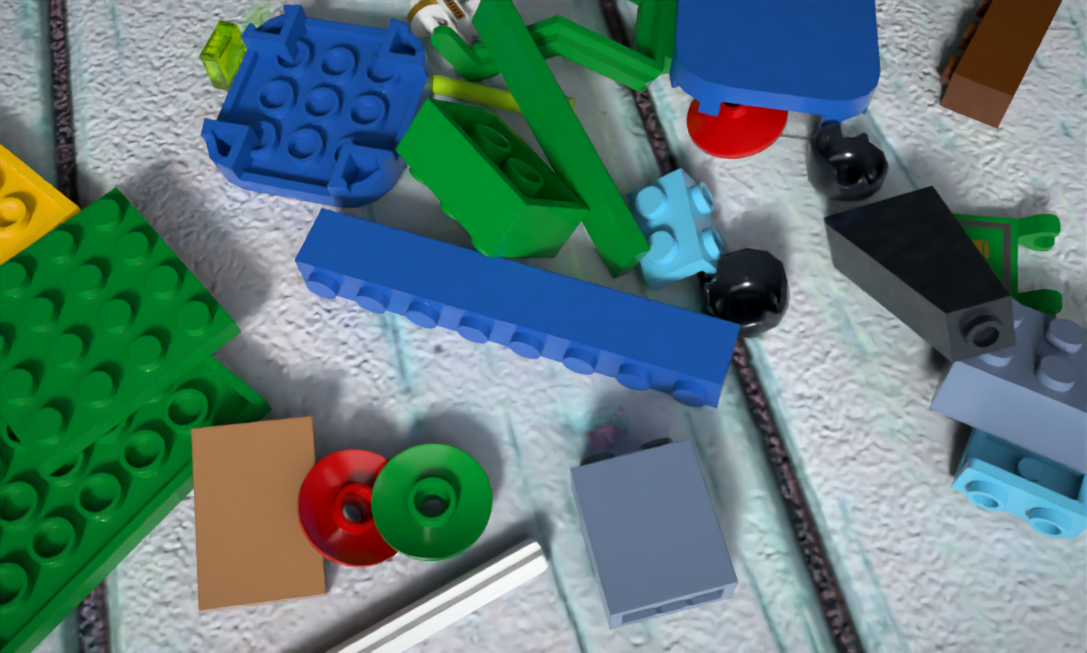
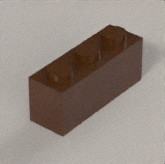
(995, 57)

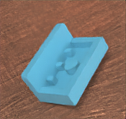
(678, 228)
(1023, 484)

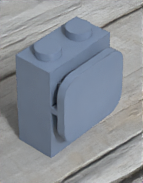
(651, 532)

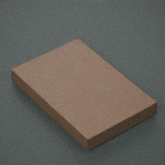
(248, 516)

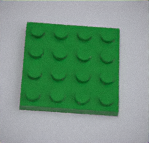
(97, 328)

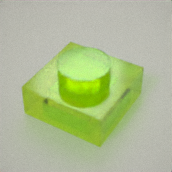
(223, 54)

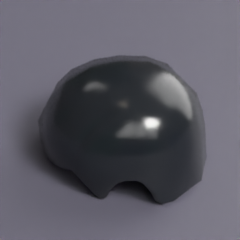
(843, 165)
(748, 291)

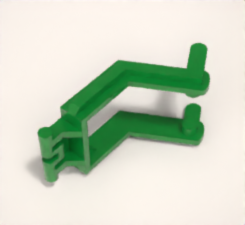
(560, 36)

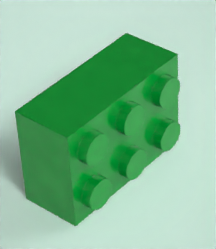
(490, 181)

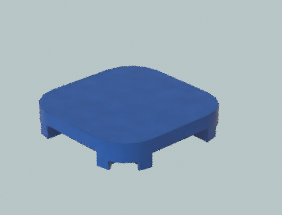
(778, 55)
(320, 109)

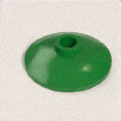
(428, 474)

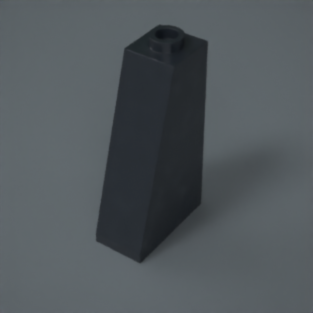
(924, 272)

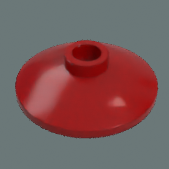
(737, 129)
(330, 485)

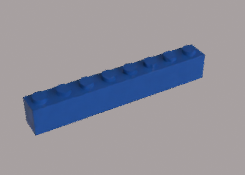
(520, 307)

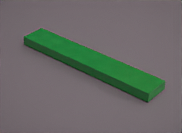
(560, 135)

